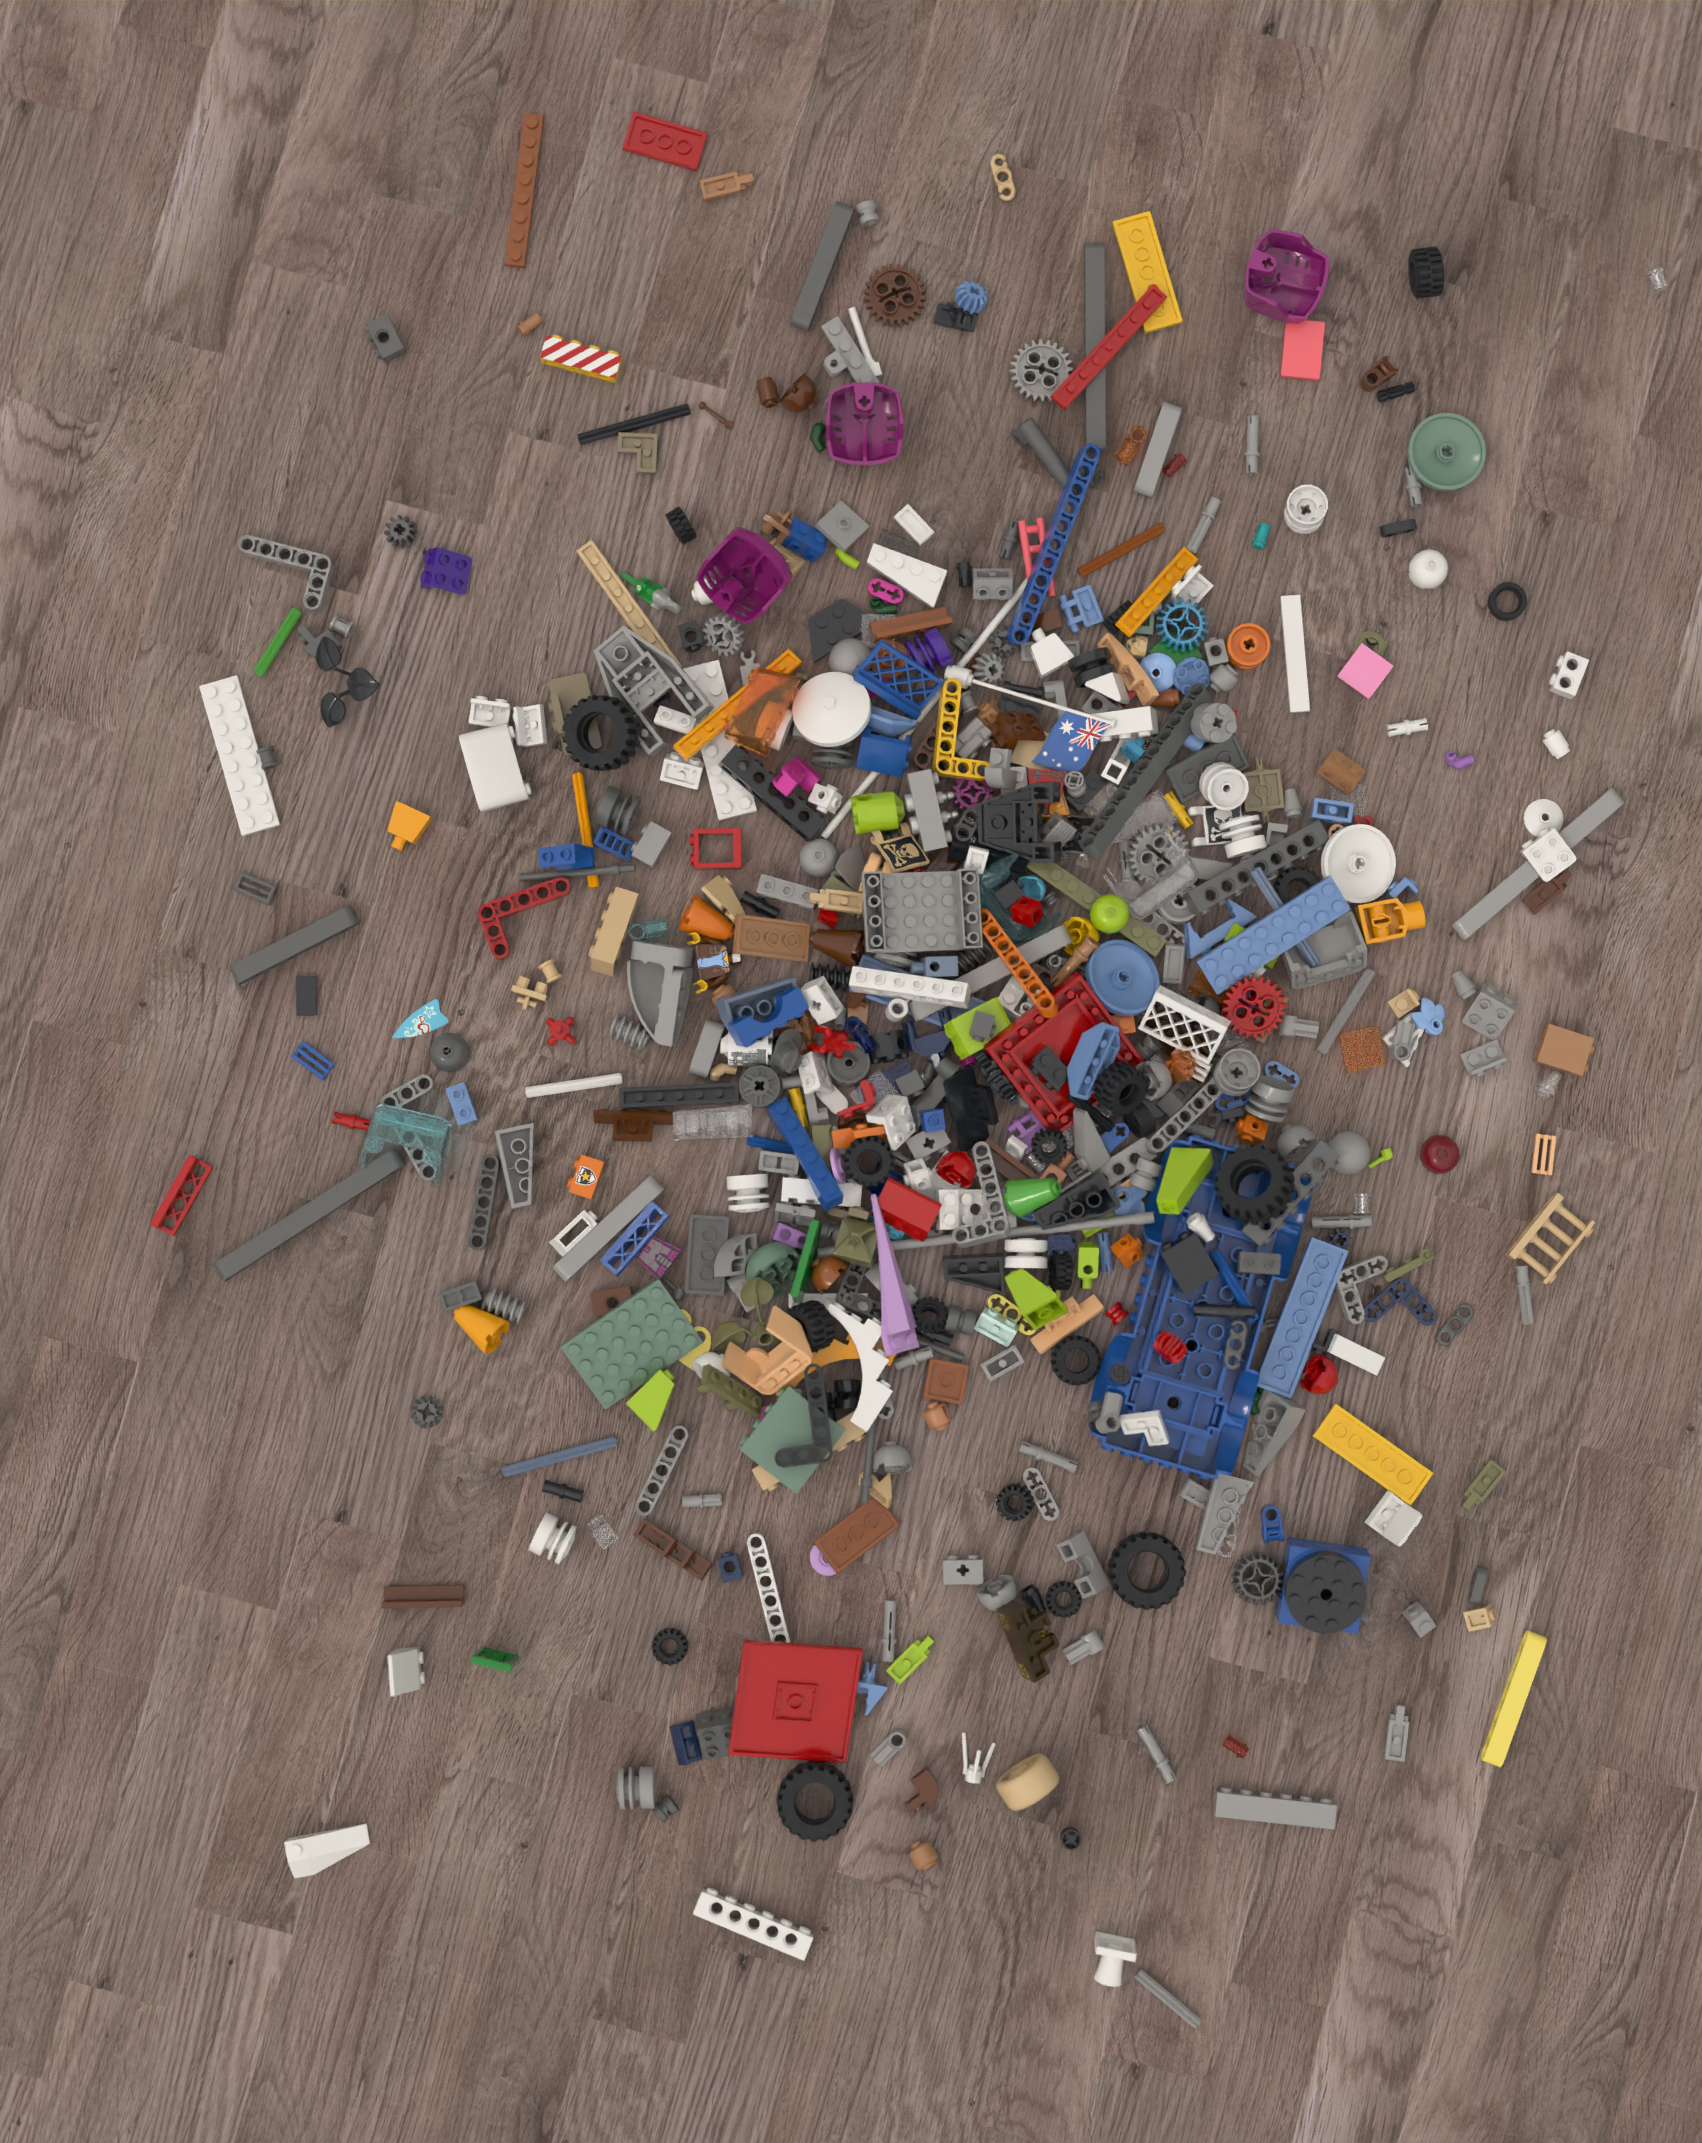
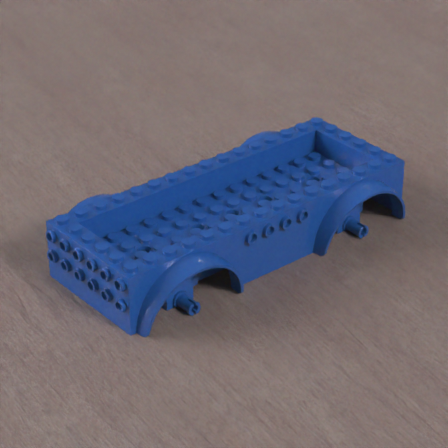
(1212, 1399)

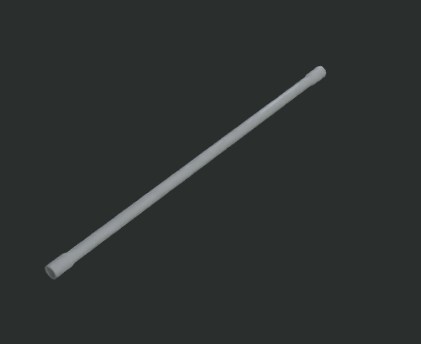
(1137, 1218)

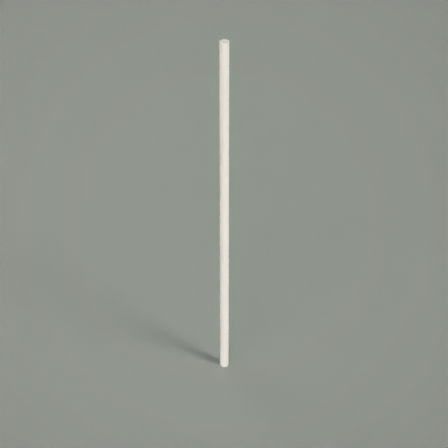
(962, 663)

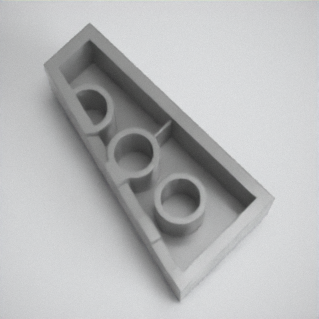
(516, 1157)

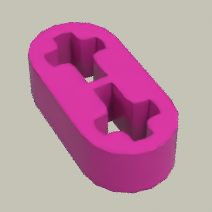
(888, 587)

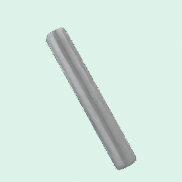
(1168, 1998)

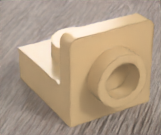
(1404, 1002)
(1480, 1618)

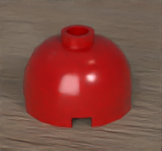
(957, 1168)
(1320, 1375)

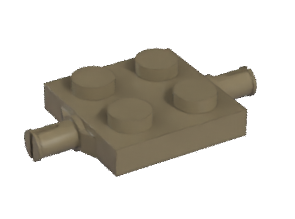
(1264, 791)

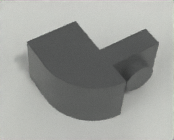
(307, 637)

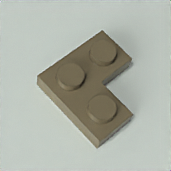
(644, 446)
(856, 1213)

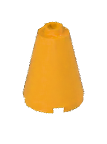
(481, 1327)

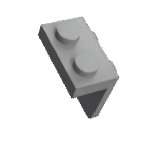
(1490, 1011)

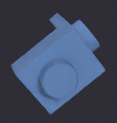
(1396, 888)

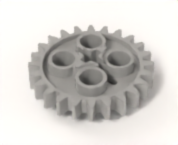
(1044, 353)
(1146, 868)

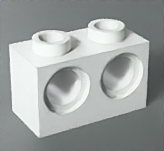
(1572, 677)

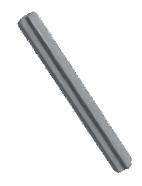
(1346, 1011)

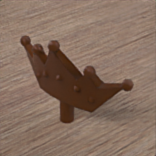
(855, 999)

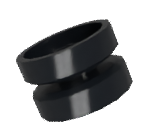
(1091, 666)

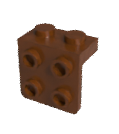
(1016, 726)

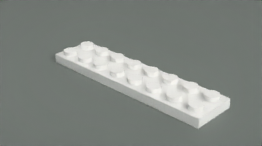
(238, 755)
(728, 795)

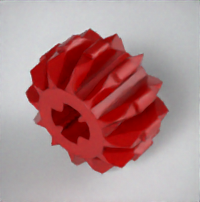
(1170, 1347)

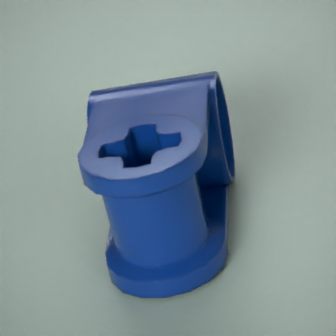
(1110, 1139)
(1272, 1525)

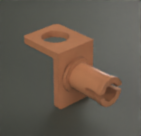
(1059, 1168)

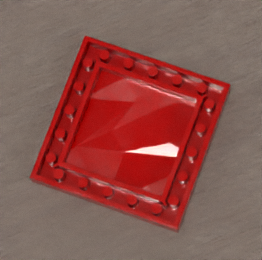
(1028, 1034)

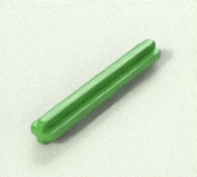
(277, 642)

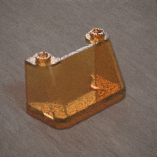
(761, 709)

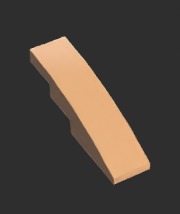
(1131, 671)

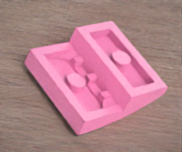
(1365, 671)

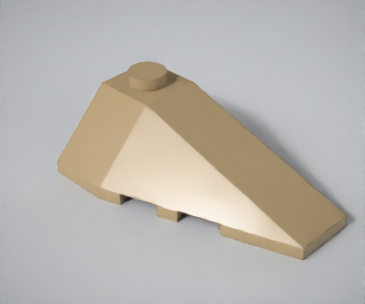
(723, 897)

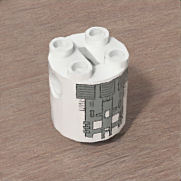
(754, 1055)

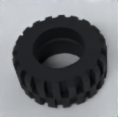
(577, 733)
(1238, 1167)
(1166, 1589)
(819, 1828)

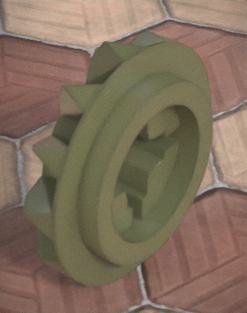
(1372, 638)

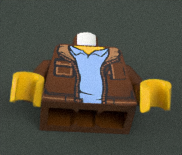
(712, 961)

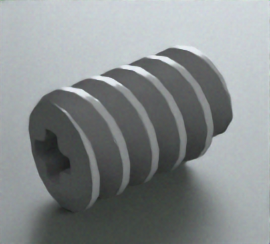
(629, 1032)
(504, 1306)

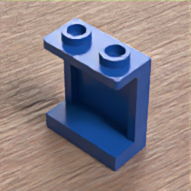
(883, 754)
(567, 857)

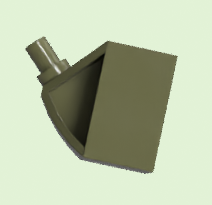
(856, 1242)

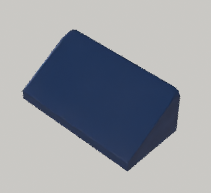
(685, 1743)

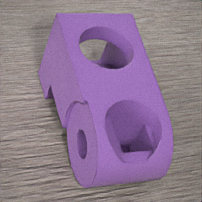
(789, 1236)

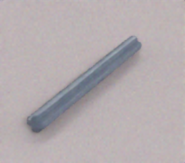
(1275, 902)
(559, 1456)

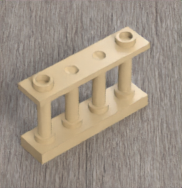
(1542, 1220)

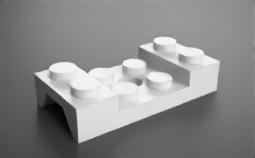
(956, 1208)

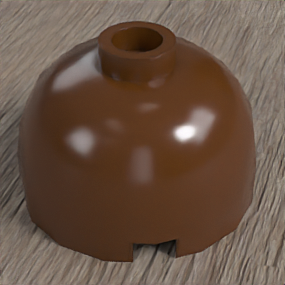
(800, 395)

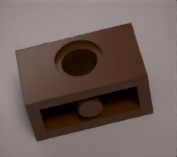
(601, 1298)

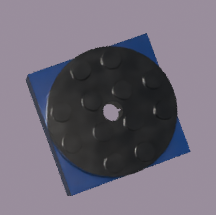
(1318, 1567)

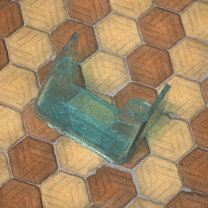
(1016, 932)
(409, 1130)

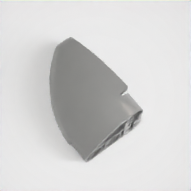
(660, 987)

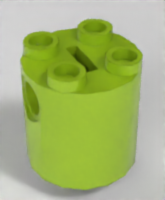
(877, 812)

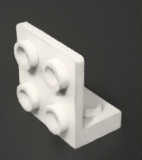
(897, 1119)

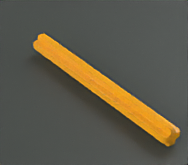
(584, 822)

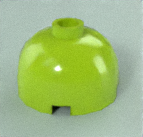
(1109, 913)

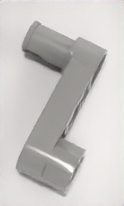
(1056, 690)
(816, 1115)

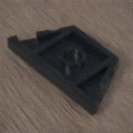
(832, 625)

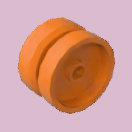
(1255, 638)

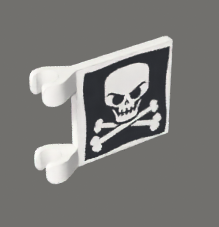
(1211, 821)

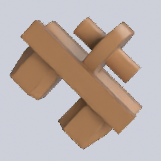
(772, 522)

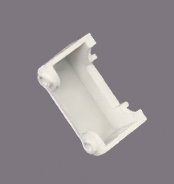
(494, 767)

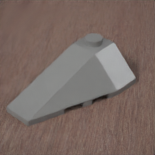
(1272, 1428)

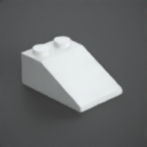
(405, 1670)

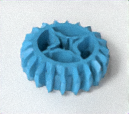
(1173, 622)

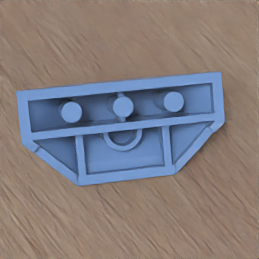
(889, 723)
(1092, 1055)

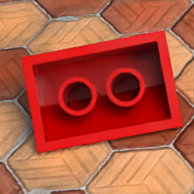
(907, 1209)

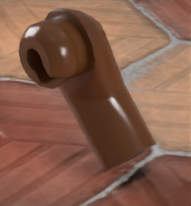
(843, 1123)

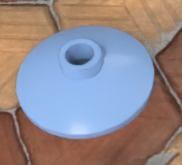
(1164, 665)

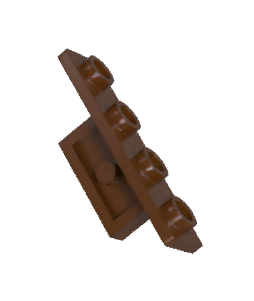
(633, 1124)

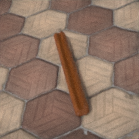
(1121, 550)

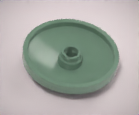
(1446, 452)

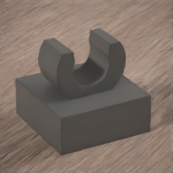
(1075, 1171)

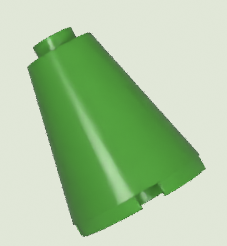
(1028, 1195)

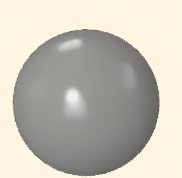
(848, 655)
(1353, 1152)

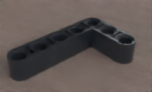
(815, 1423)

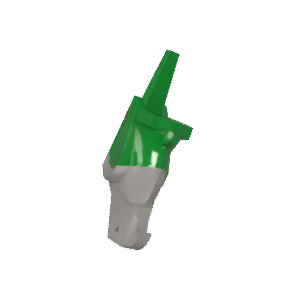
(653, 594)

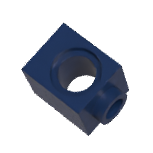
(729, 1575)

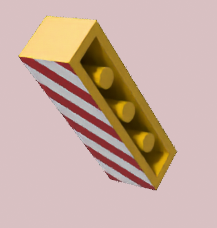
(581, 359)

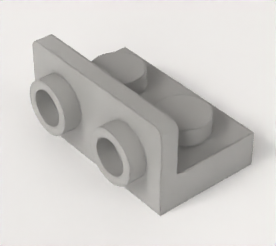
(1483, 1058)

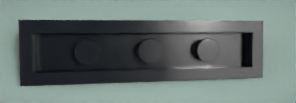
(958, 851)

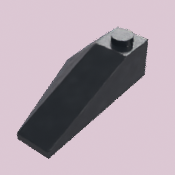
(1083, 1201)

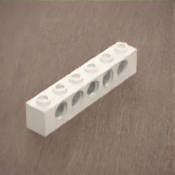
(910, 987)
(778, 1941)

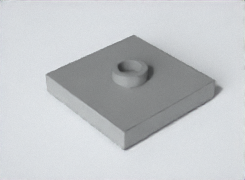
(842, 526)

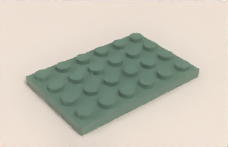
(631, 1343)

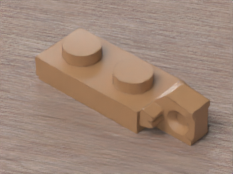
(725, 185)

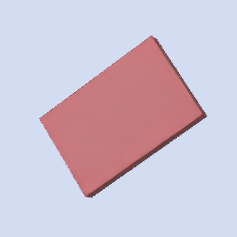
(1302, 350)

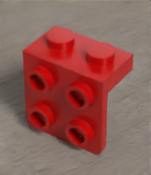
(868, 1090)

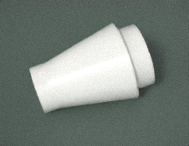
(1200, 1226)

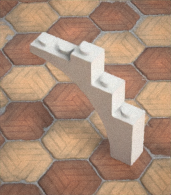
(873, 1393)

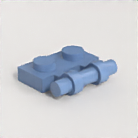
(1086, 605)

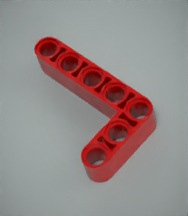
(516, 907)

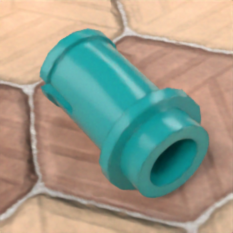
(1261, 536)

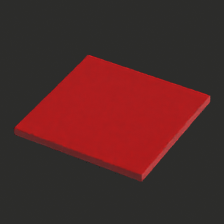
(795, 1701)

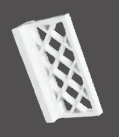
(1187, 1009)

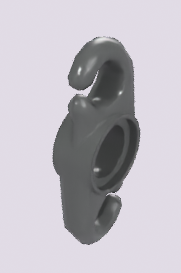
(1464, 1320)
(1236, 1353)

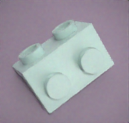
(996, 1326)

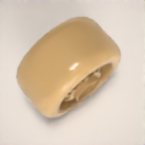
(1027, 1782)

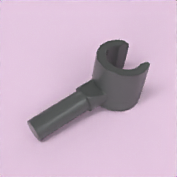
(678, 1293)

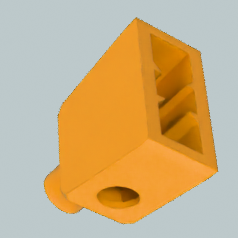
(407, 825)

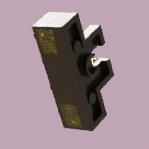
(1028, 1638)

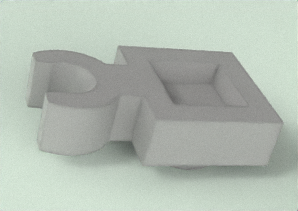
(745, 670)

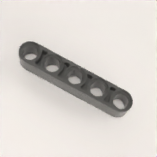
(482, 1192)

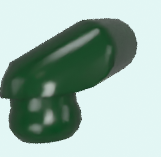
(815, 436)

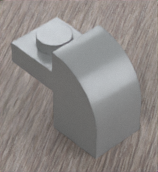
(998, 773)

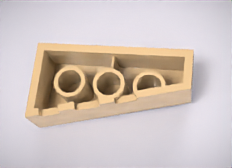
(613, 931)

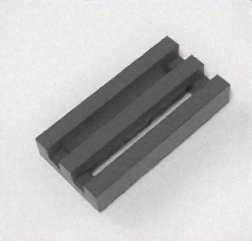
(270, 894)

